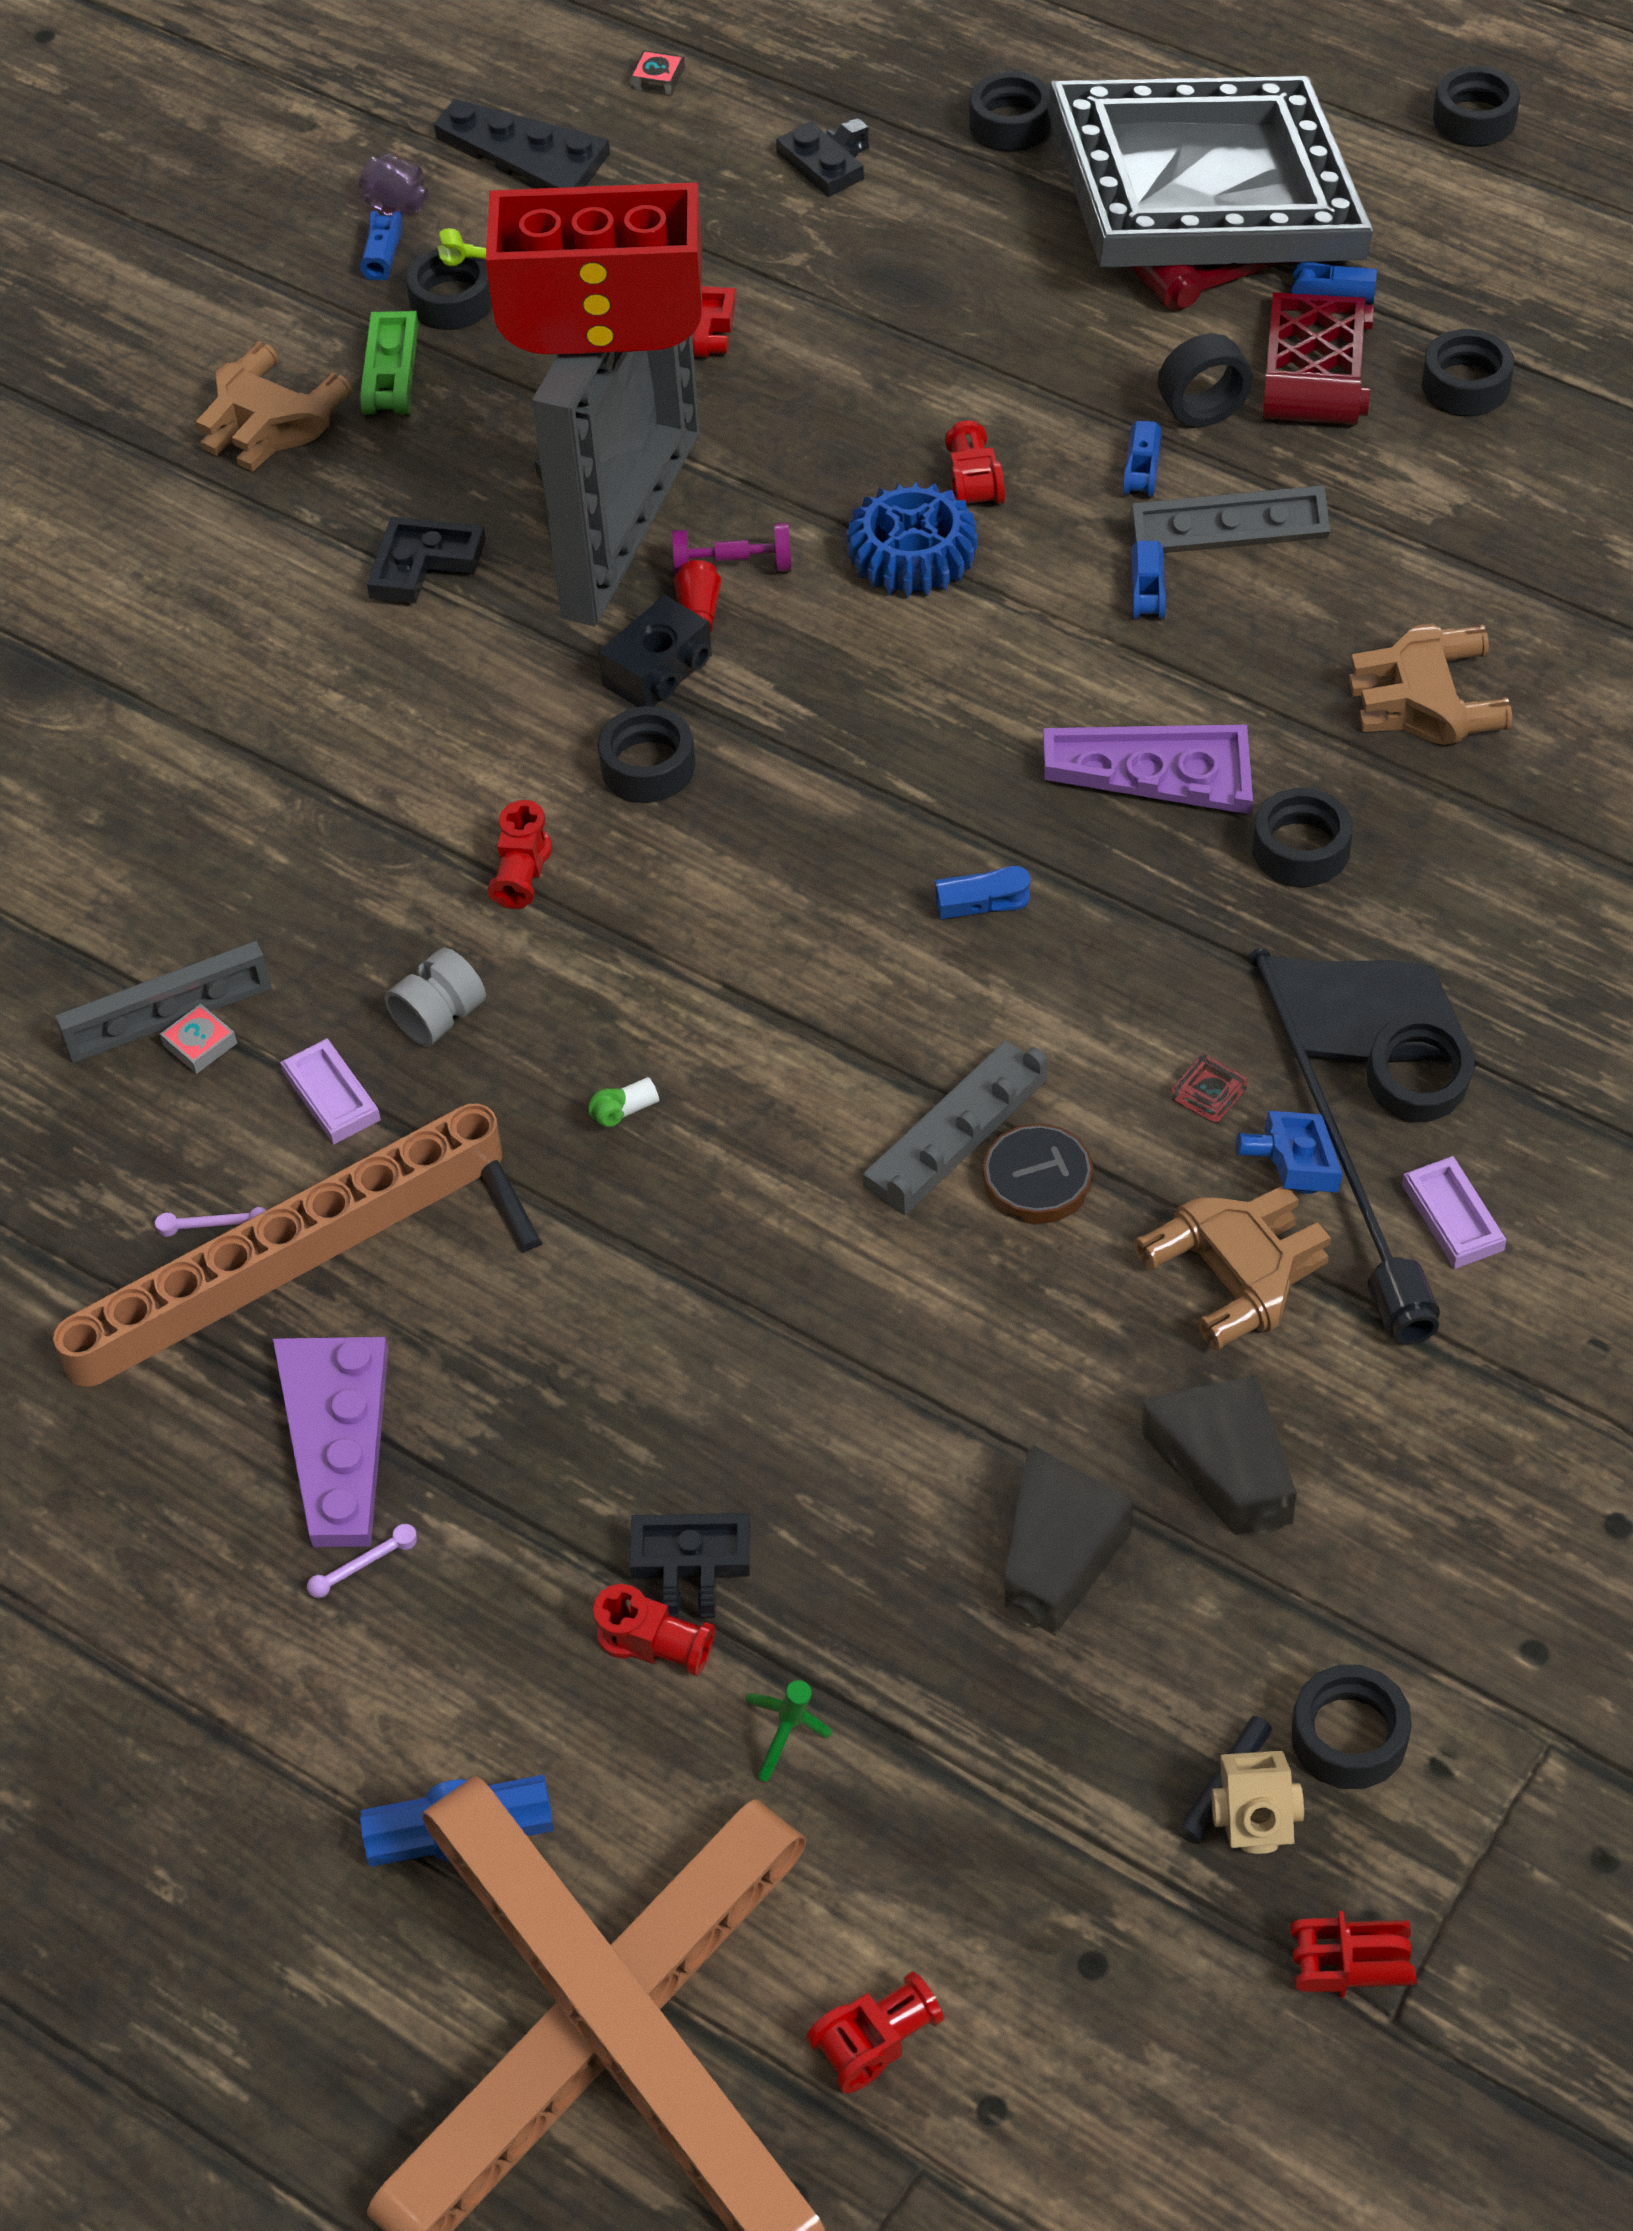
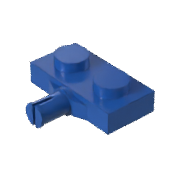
(1299, 1150)

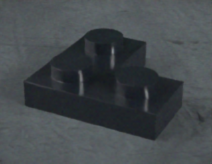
(420, 545)

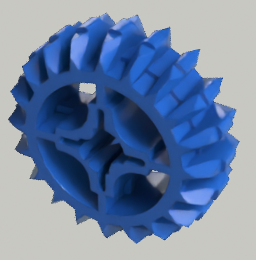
(912, 550)

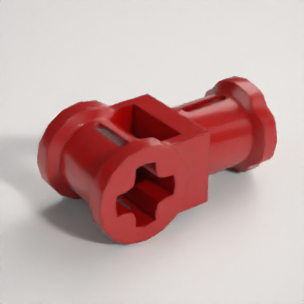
(974, 468)
(522, 852)
(648, 1630)
(868, 2035)

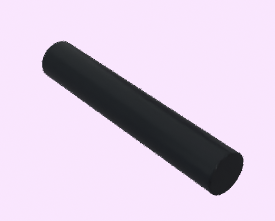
(510, 1206)
(1200, 1815)

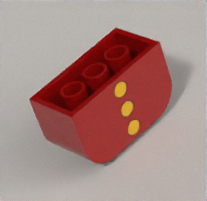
(595, 267)

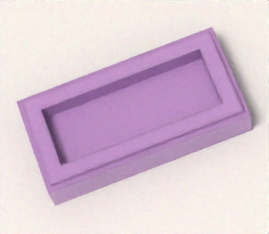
(330, 1091)
(1453, 1212)

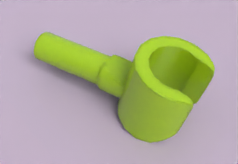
(454, 249)

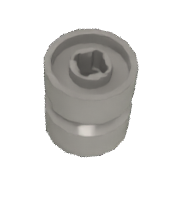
(427, 1002)

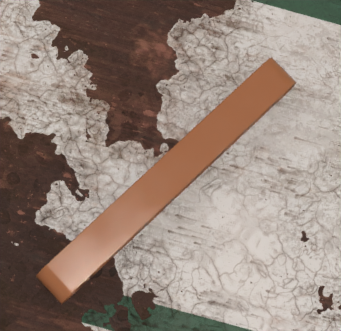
(408, 1172)
(615, 2014)
(553, 2060)

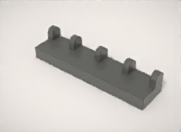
(1232, 519)
(163, 1001)
(956, 1126)

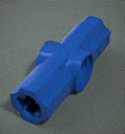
(399, 1834)

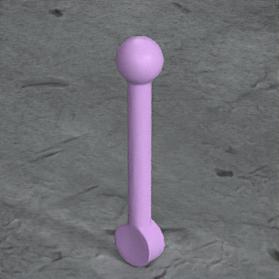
(168, 1224)
(403, 1538)

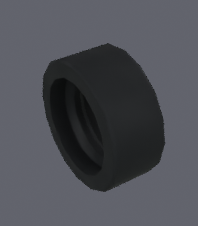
(1009, 89)
(1473, 126)
(454, 310)
(1469, 348)
(1193, 358)
(642, 726)
(1302, 807)
(1431, 1030)
(1365, 1686)

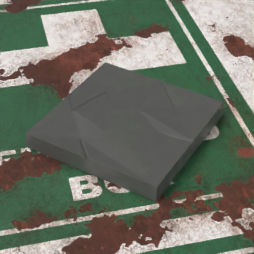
(1207, 171)
(608, 455)

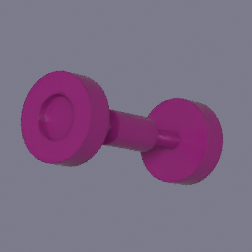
(734, 549)

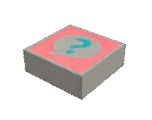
(198, 1038)

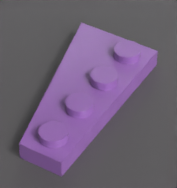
(1160, 762)
(335, 1427)

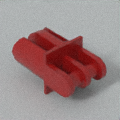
(1363, 1951)

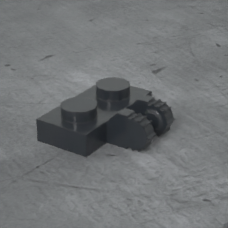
(690, 1548)

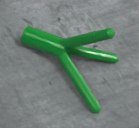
(791, 1713)

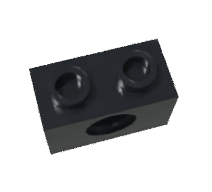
(655, 653)

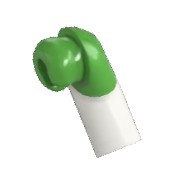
(613, 1104)

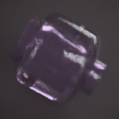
(393, 185)

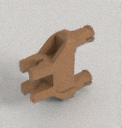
(263, 414)
(1414, 690)
(1244, 1253)

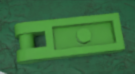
(389, 362)

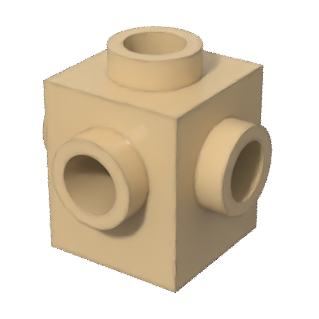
(1257, 1801)

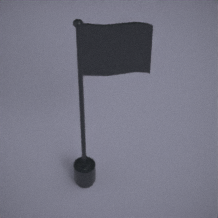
(1336, 1014)

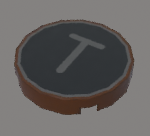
(1037, 1173)

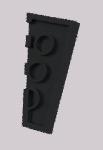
(532, 148)

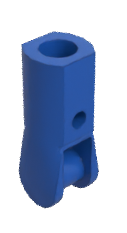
(381, 245)
(1334, 281)
(1142, 458)
(1148, 579)
(979, 893)

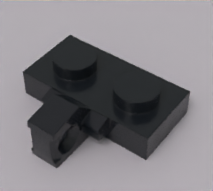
(826, 157)

